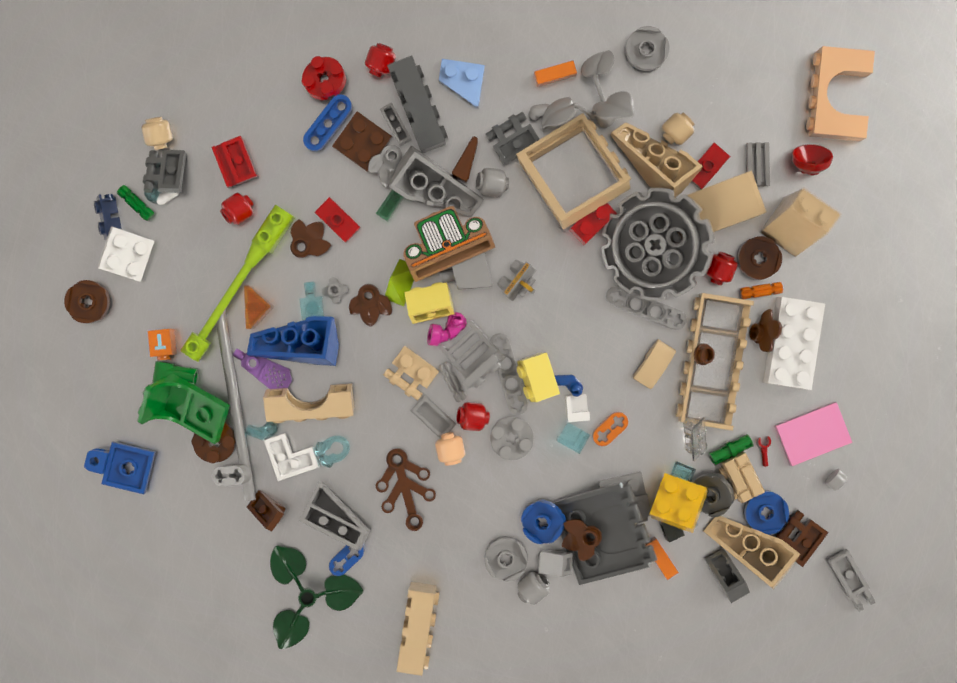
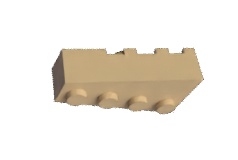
(416, 628)

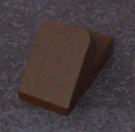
(266, 510)

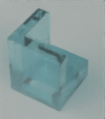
(573, 437)

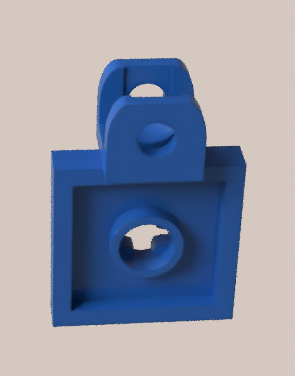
(112, 463)

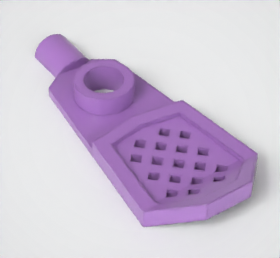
(262, 368)

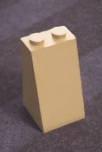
(729, 202)
(799, 222)

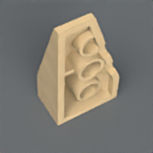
(655, 160)
(761, 553)

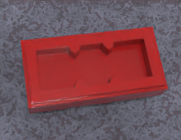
(711, 161)
(337, 220)

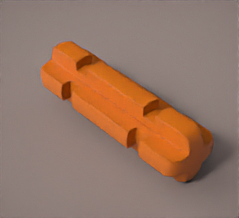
(761, 290)

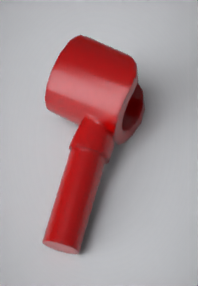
(764, 450)

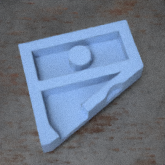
(463, 79)

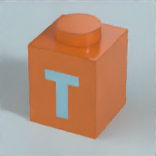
(162, 343)

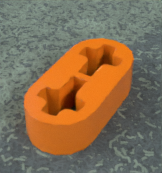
(606, 424)

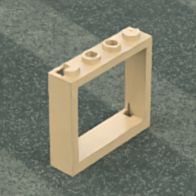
(555, 139)

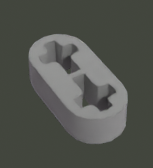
(231, 471)

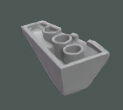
(427, 182)

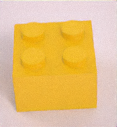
(678, 502)

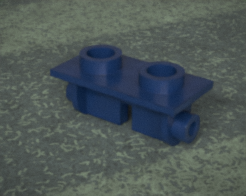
(104, 208)

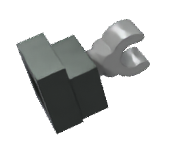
(670, 532)

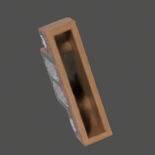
(445, 242)

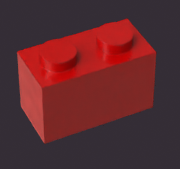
(592, 223)

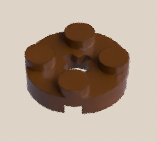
(769, 251)
(80, 291)
(213, 453)

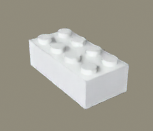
(796, 349)

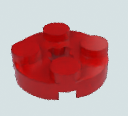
(323, 66)

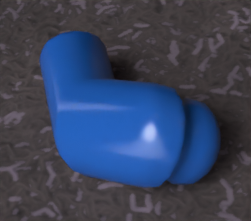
(571, 383)

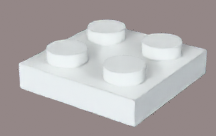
(125, 254)

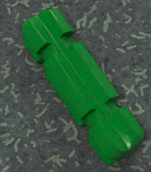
(135, 203)

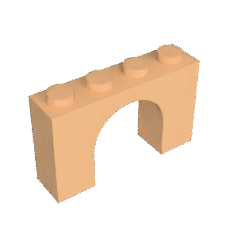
(824, 119)

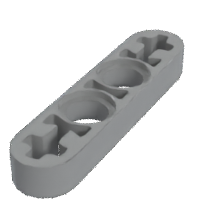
(644, 311)
(510, 373)

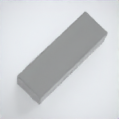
(395, 124)

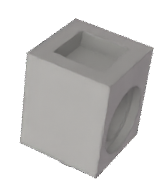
(555, 563)

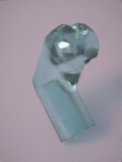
(263, 432)

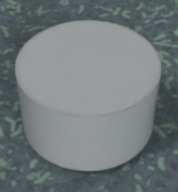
(836, 479)

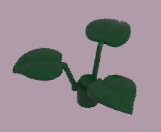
(340, 594)

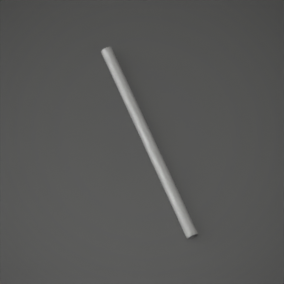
(234, 401)

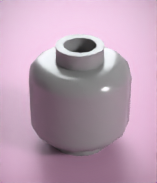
(492, 182)
(533, 588)

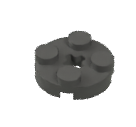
(723, 490)

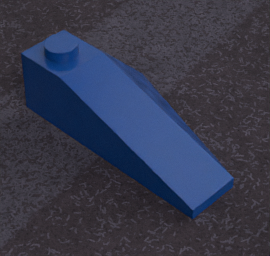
(305, 341)

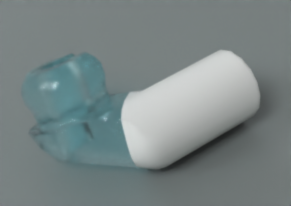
(160, 197)

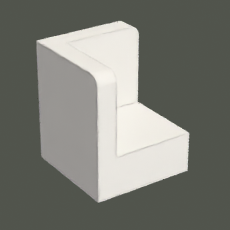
(577, 408)

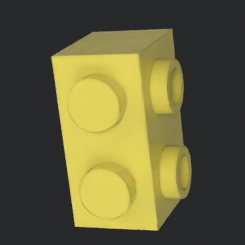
(429, 302)
(537, 377)

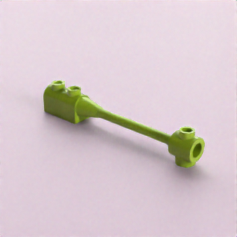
(264, 241)

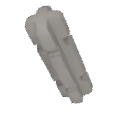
(452, 382)

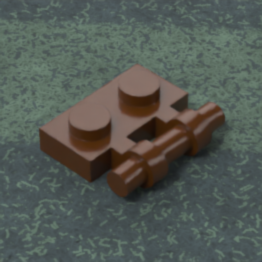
(806, 540)

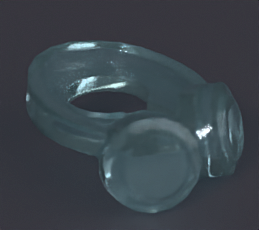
(321, 447)

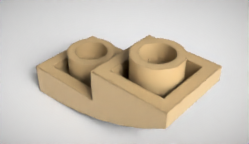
(655, 364)

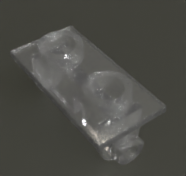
(695, 437)

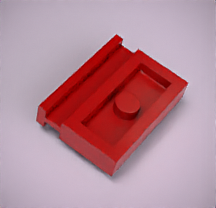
(234, 161)

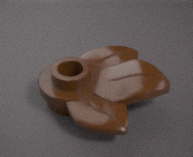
(312, 238)
(370, 308)
(766, 331)
(578, 538)

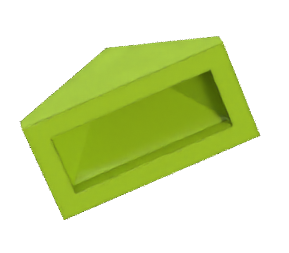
(399, 282)

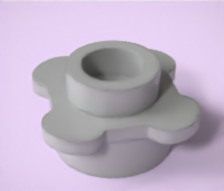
(328, 290)

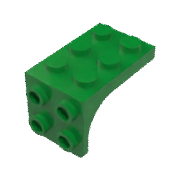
(186, 405)

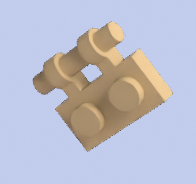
(416, 368)

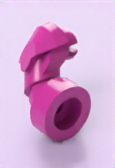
(453, 326)

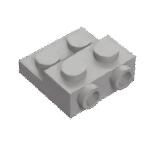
(638, 489)

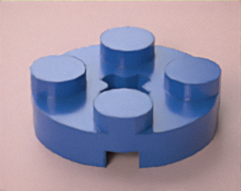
(554, 518)
(776, 519)

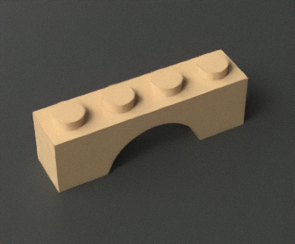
(283, 406)

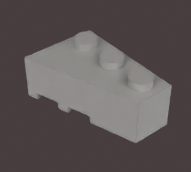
(332, 517)

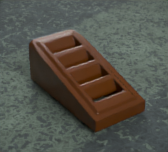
(464, 165)

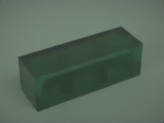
(390, 205)

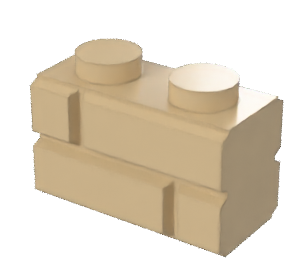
(741, 477)

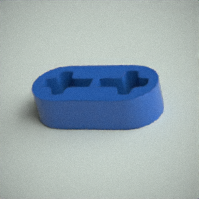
(342, 554)

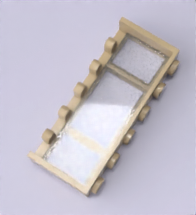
(713, 387)

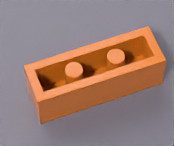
(555, 73)
(663, 560)

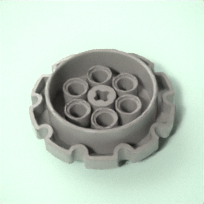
(681, 216)

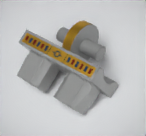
(520, 283)

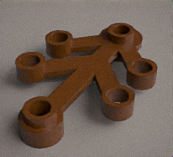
(404, 484)

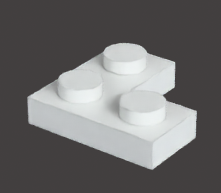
(287, 463)

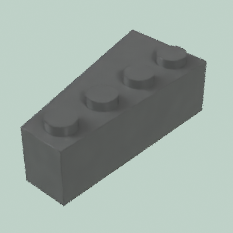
(417, 104)

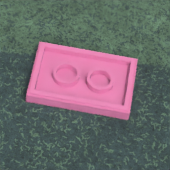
(813, 434)

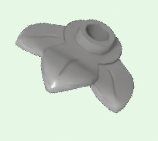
(384, 165)

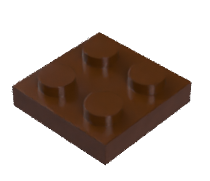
(361, 140)

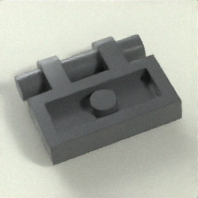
(510, 146)
(171, 171)

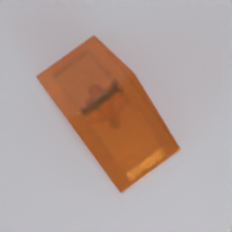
(255, 307)

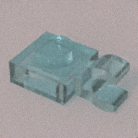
(311, 304)

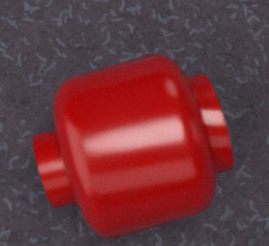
(378, 59)
(236, 208)
(722, 268)
(472, 416)

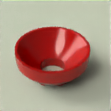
(812, 158)

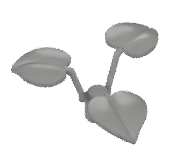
(605, 112)

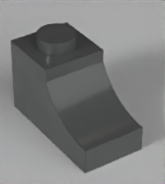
(727, 575)

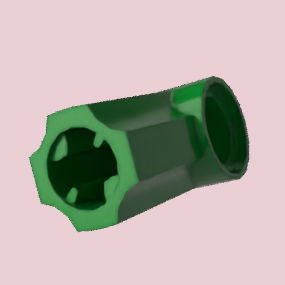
(164, 369)

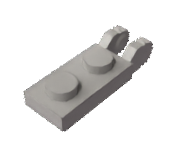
(851, 578)

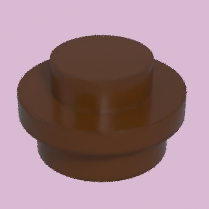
(704, 354)

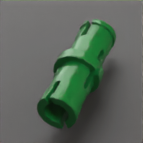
(731, 449)

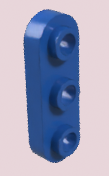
(329, 113)

